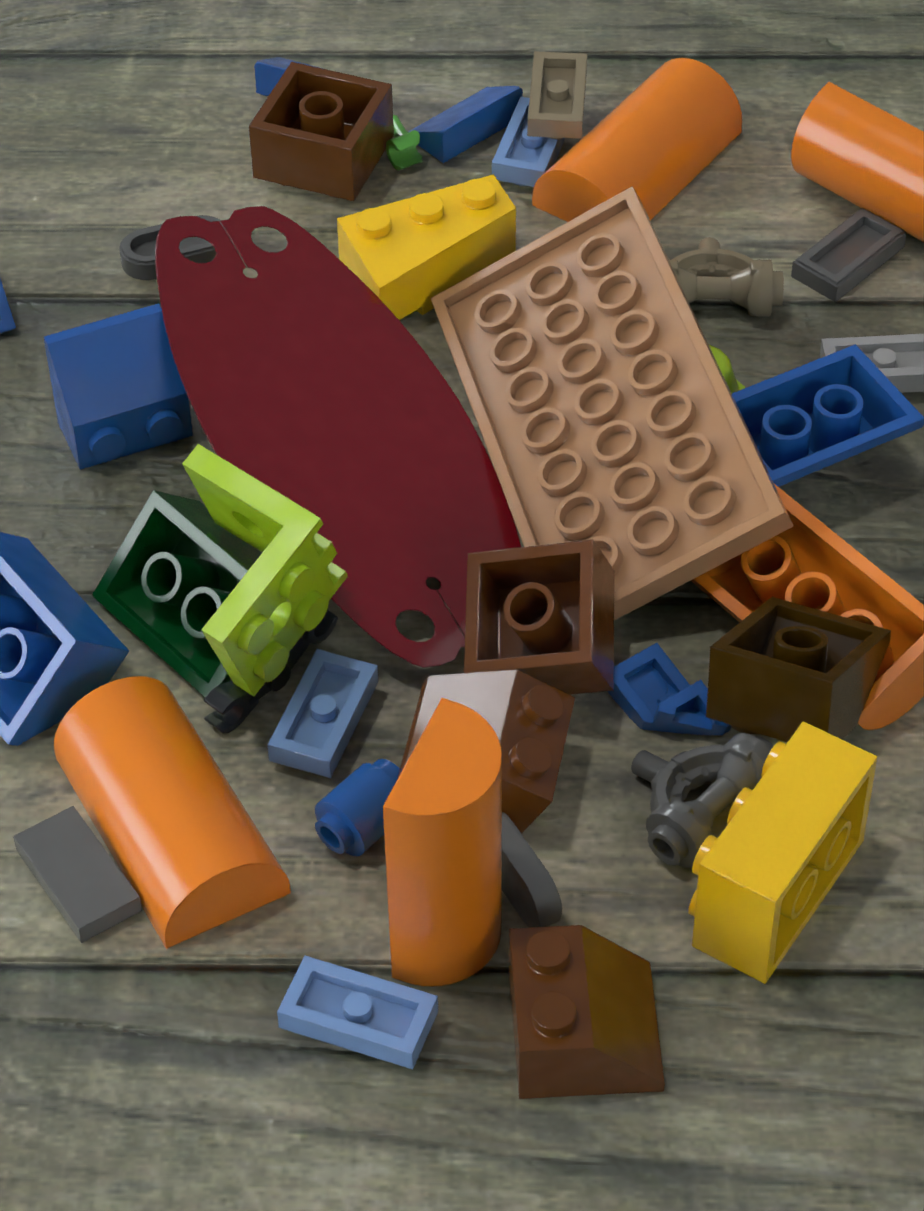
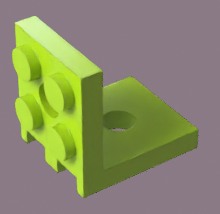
(286, 585)

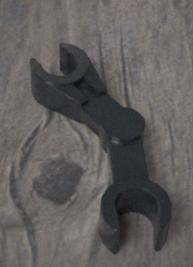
(235, 704)

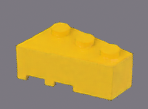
(428, 242)

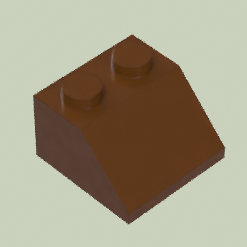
(528, 721)
(581, 1015)

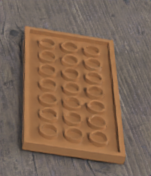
(609, 404)

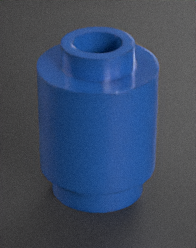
(353, 811)

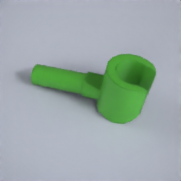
(402, 148)

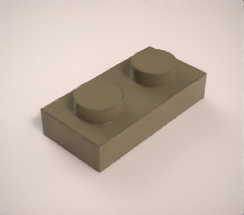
(557, 95)

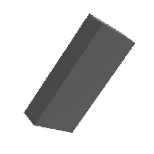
(848, 254)
(77, 874)

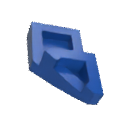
(660, 697)

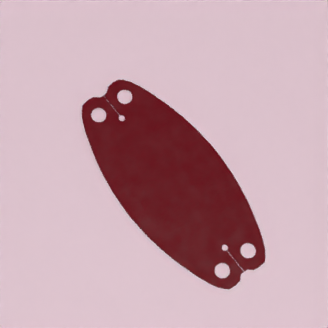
(338, 412)

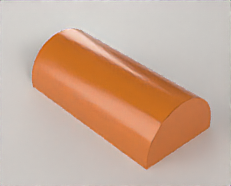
(649, 142)
(863, 157)
(827, 574)
(165, 809)
(445, 851)

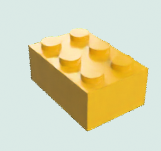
(781, 850)

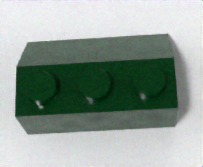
(173, 580)

